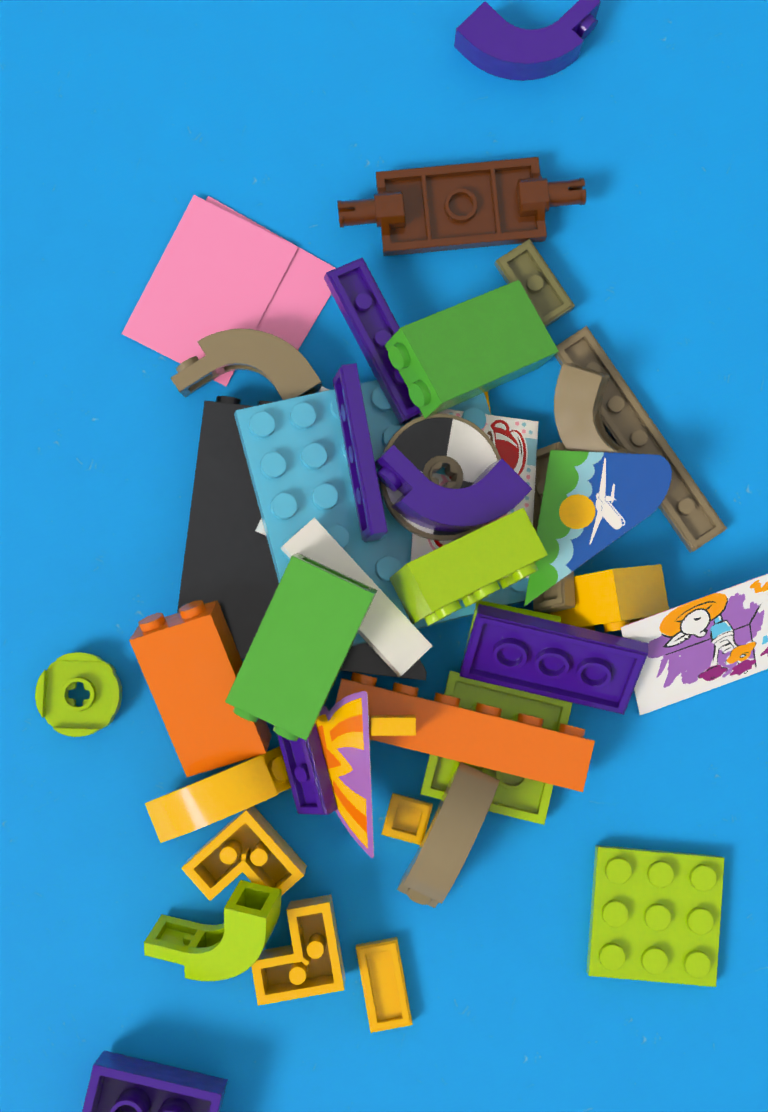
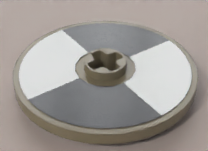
(438, 443)

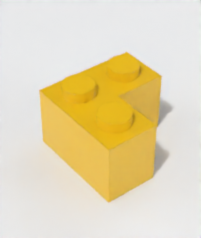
(616, 597)
(249, 847)
(310, 964)

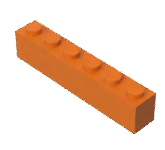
(480, 734)

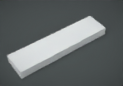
(384, 625)

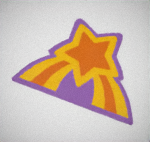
(347, 757)

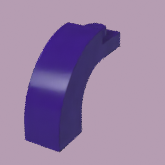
(524, 53)
(446, 508)

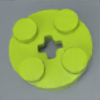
(61, 711)

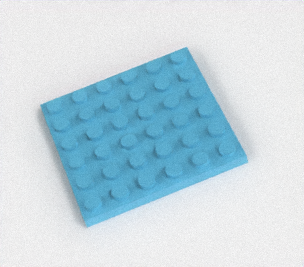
(304, 473)

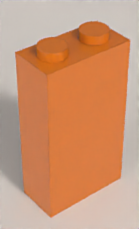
(190, 671)

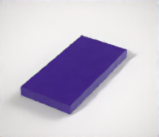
(553, 659)

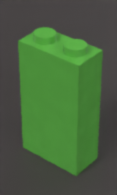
(470, 348)
(300, 647)

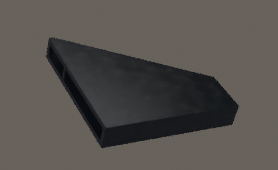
(226, 554)

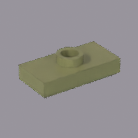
(538, 281)

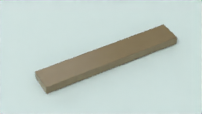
(635, 431)

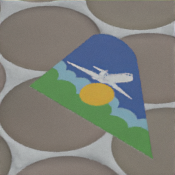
(590, 504)

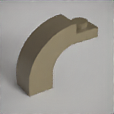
(253, 352)
(578, 410)
(449, 836)

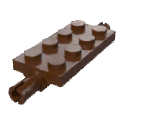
(461, 205)

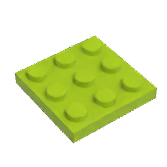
(514, 795)
(655, 916)

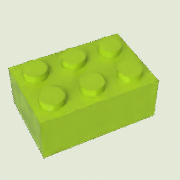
(469, 568)

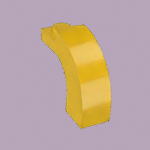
(219, 795)

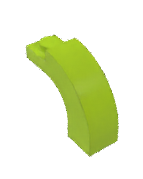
(224, 948)

